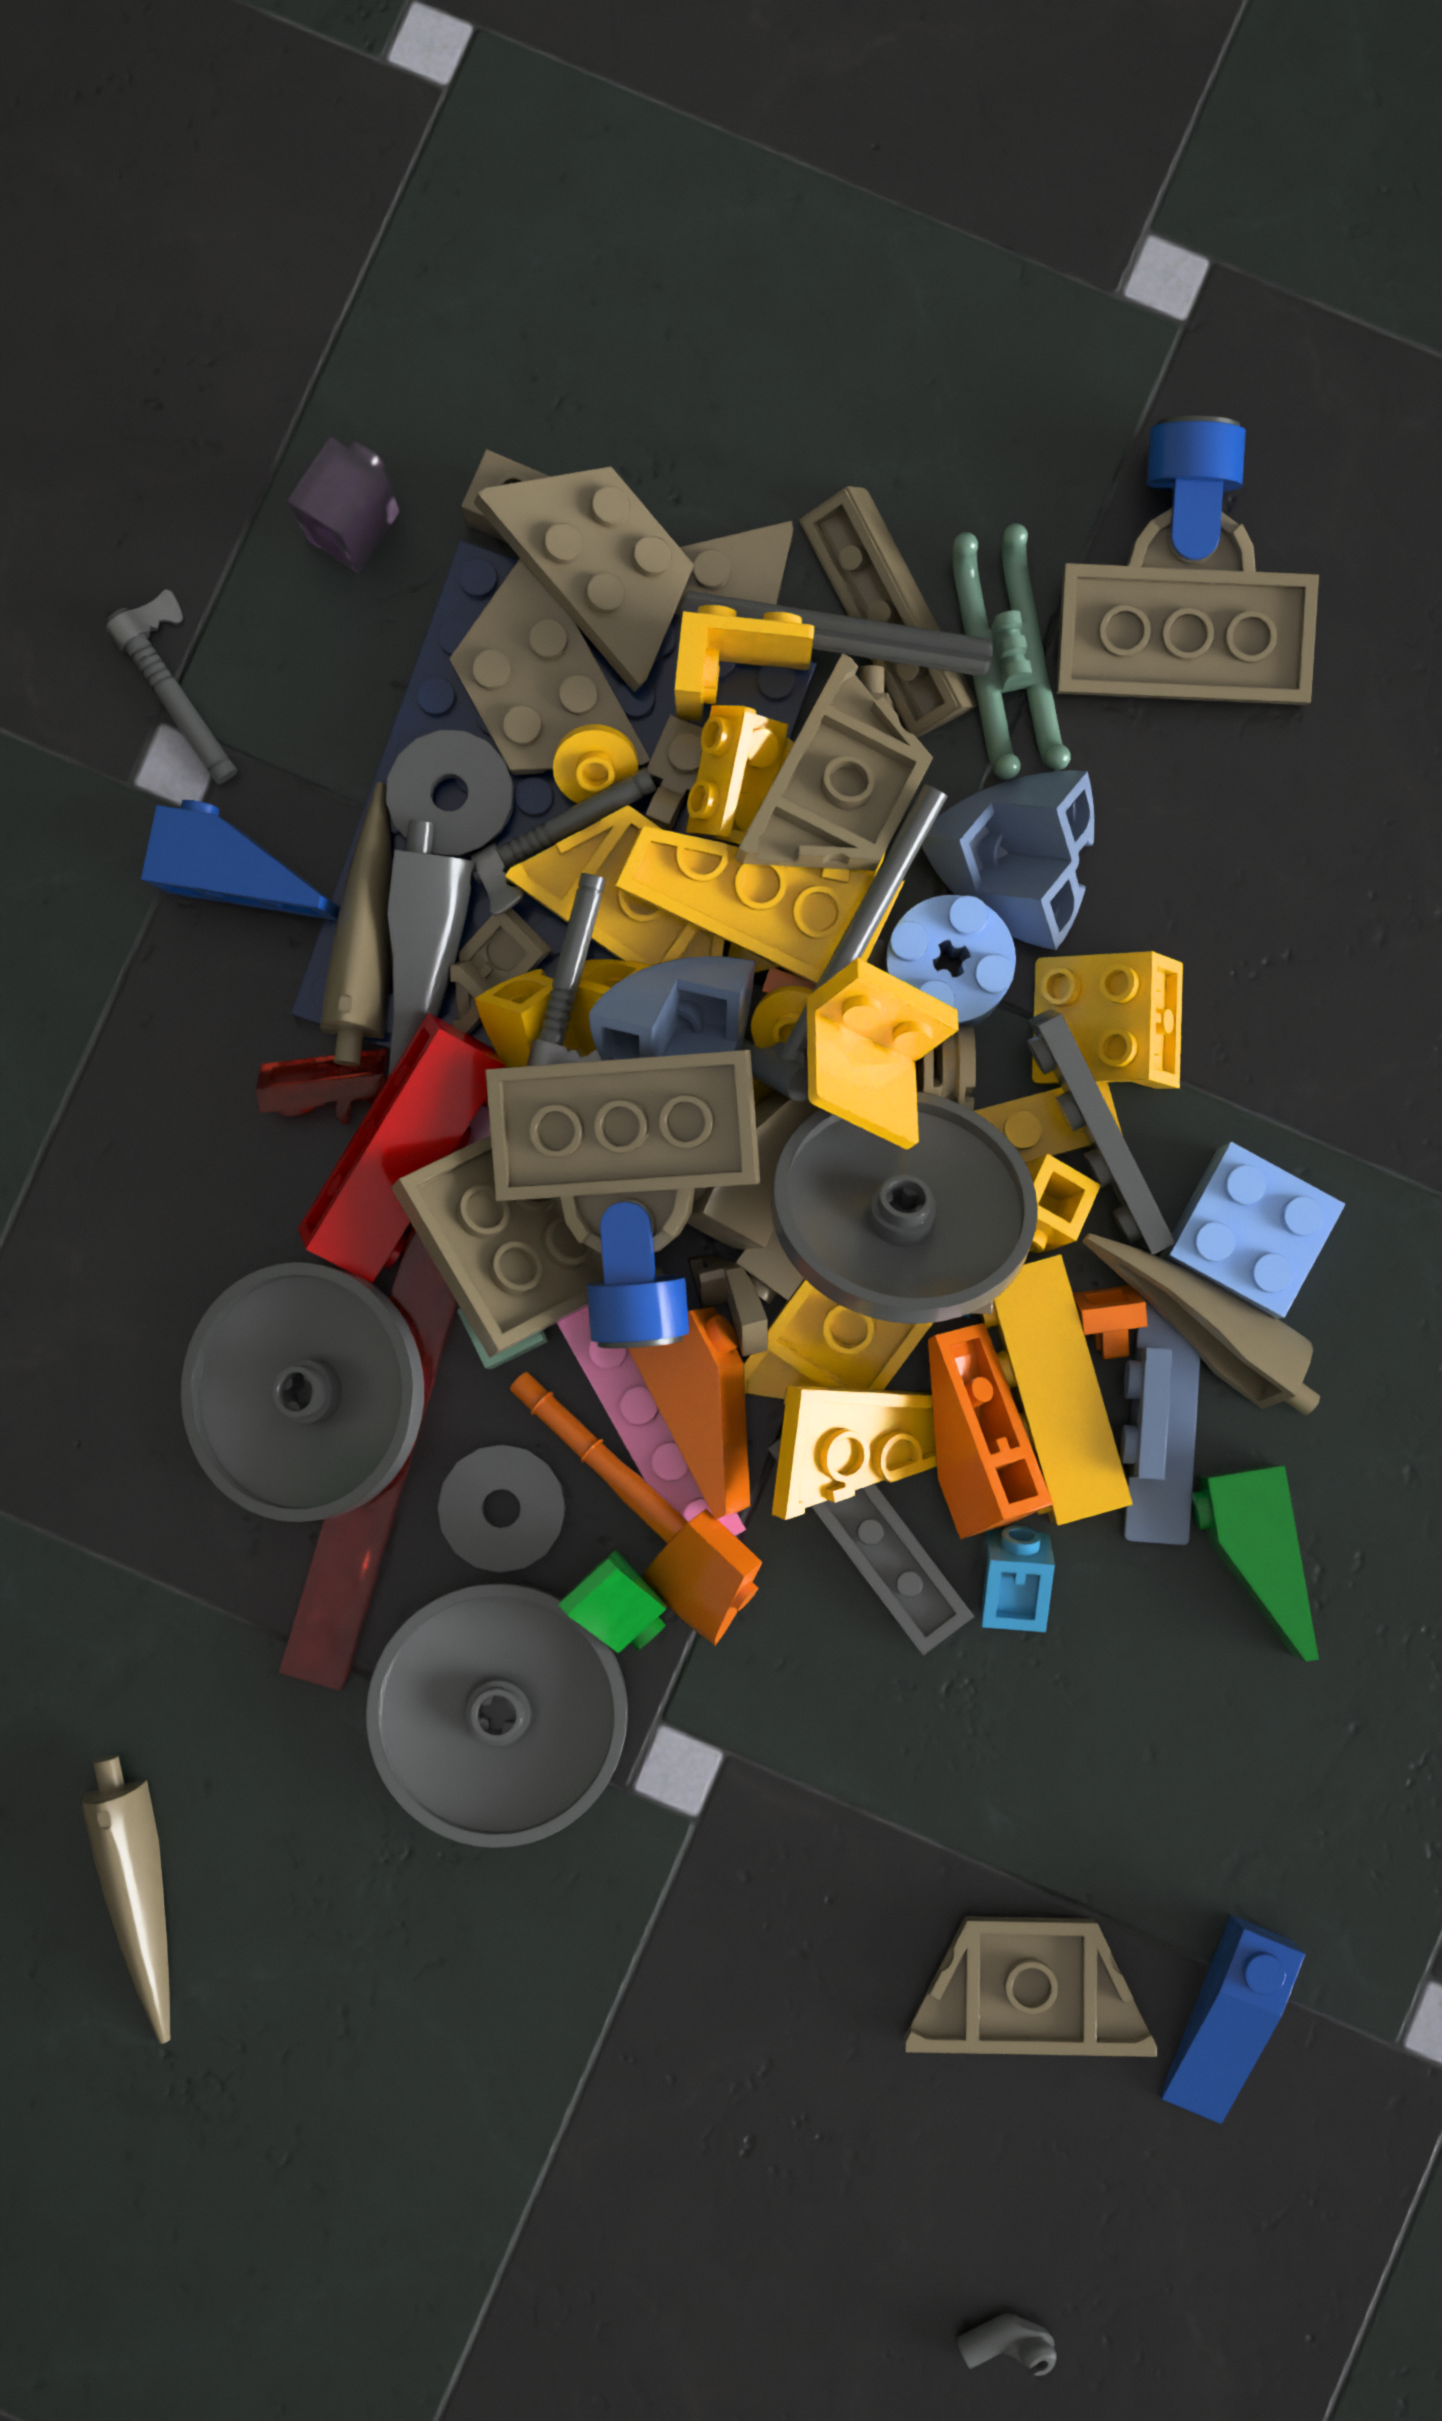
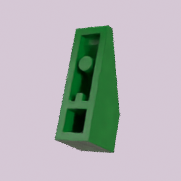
(1256, 1536)
(616, 1604)

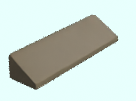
(879, 587)

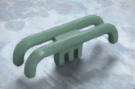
(1017, 653)

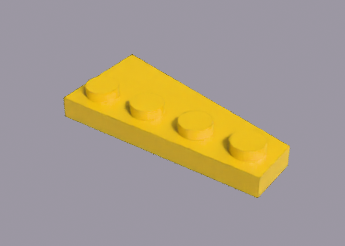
(768, 910)

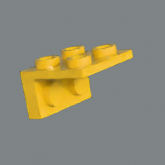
(718, 636)
(1119, 1012)
(865, 1046)

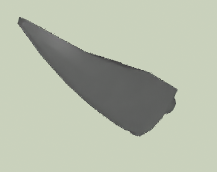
(425, 929)

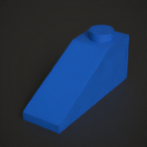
(210, 859)
(1232, 2018)

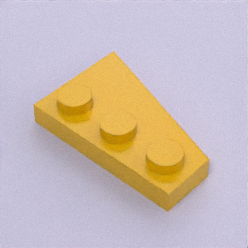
(849, 1440)

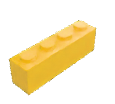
(1058, 1392)

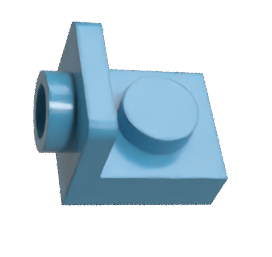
(1017, 1579)

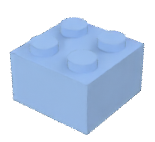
(1253, 1229)

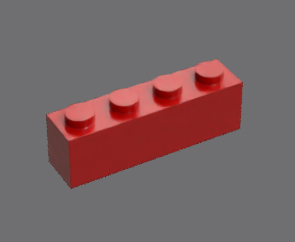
(412, 1123)

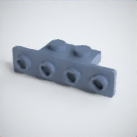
(1160, 1433)

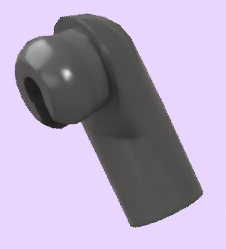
(1012, 2337)

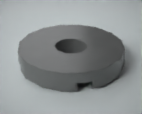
(443, 757)
(464, 1517)

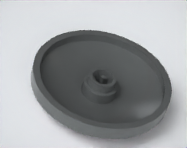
(901, 1228)
(302, 1392)
(496, 1716)

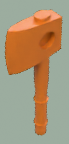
(703, 1568)

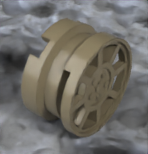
(954, 1068)

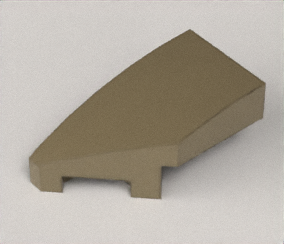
(493, 955)
(727, 1282)

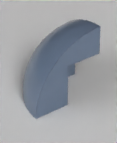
(1019, 851)
(675, 1009)

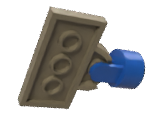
(1189, 605)
(625, 1158)

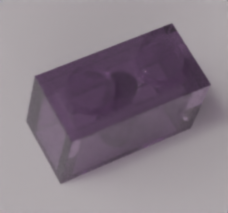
(345, 502)

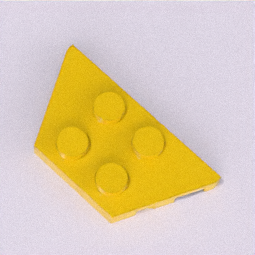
(623, 923)
(828, 1346)

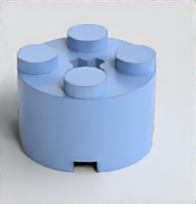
(963, 930)

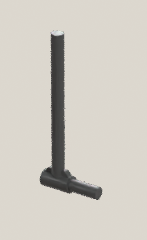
(786, 1065)

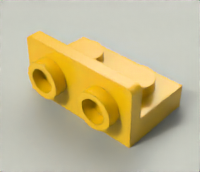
(734, 772)

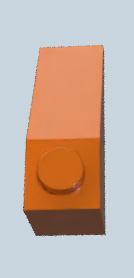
(704, 1406)
(979, 1436)

